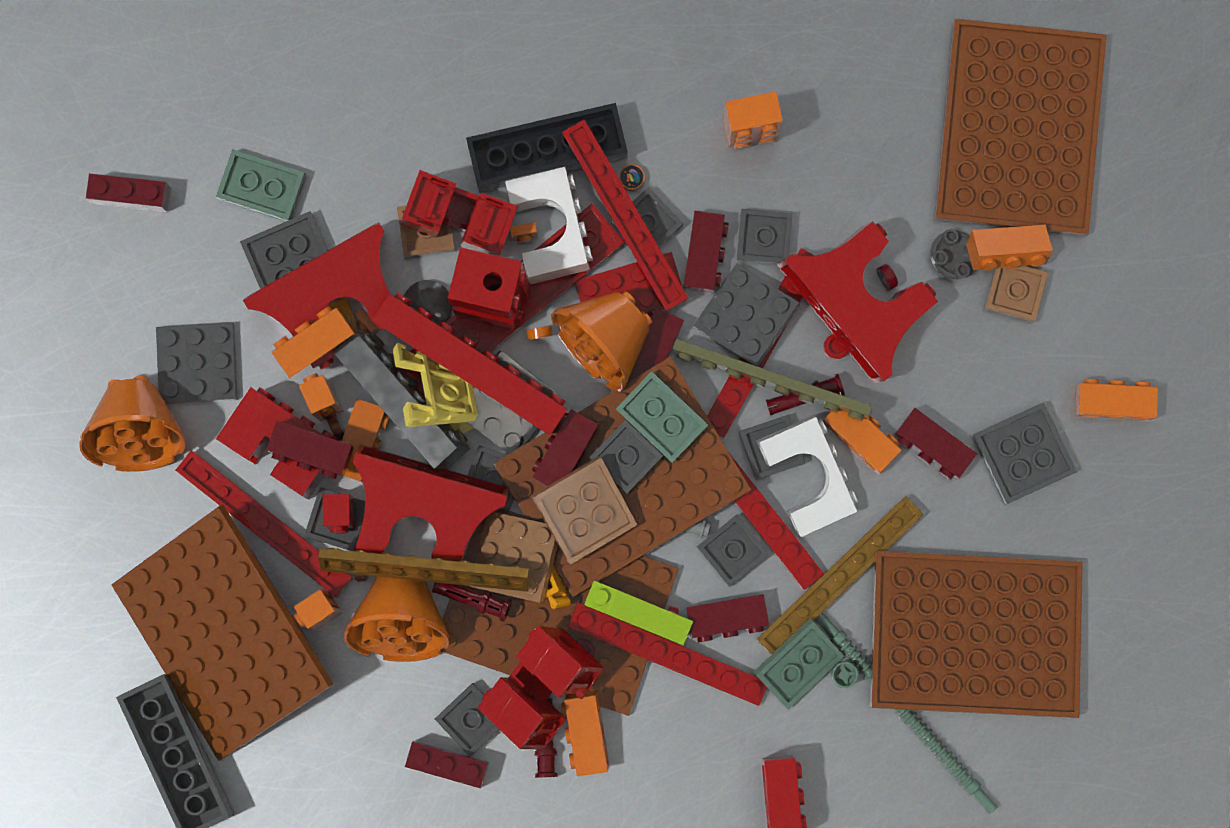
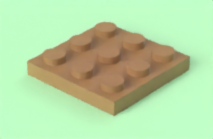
(584, 510)
(520, 543)

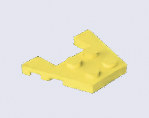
(446, 394)

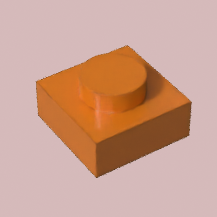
(524, 232)
(365, 322)

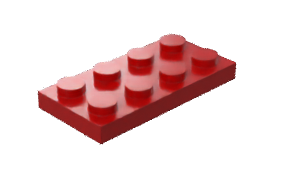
(622, 279)

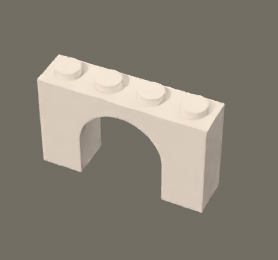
(569, 253)
(834, 499)

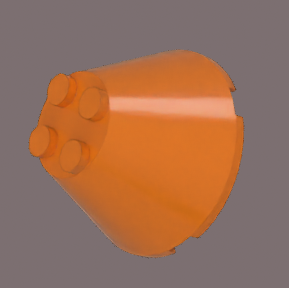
(604, 335)
(132, 428)
(397, 622)

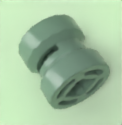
(847, 676)

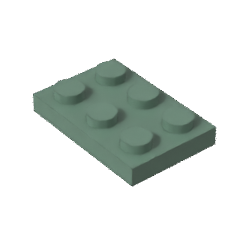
(260, 185)
(662, 417)
(798, 664)

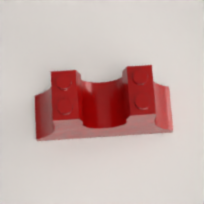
(343, 271)
(837, 294)
(407, 487)

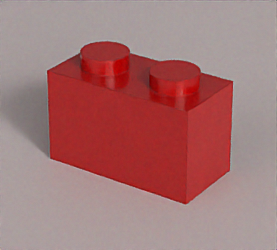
(338, 512)

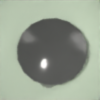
(951, 255)
(431, 297)

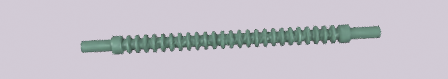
(972, 786)

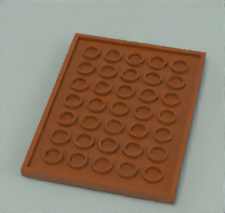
(1020, 126)
(663, 501)
(221, 633)
(976, 634)
(496, 643)

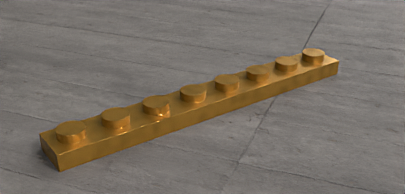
(424, 569)
(841, 574)

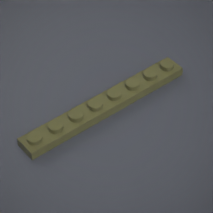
(782, 384)

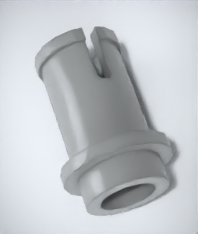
(701, 528)

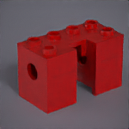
(479, 216)
(488, 289)
(250, 432)
(547, 664)

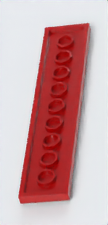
(602, 242)

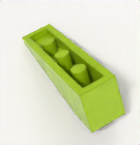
(638, 613)

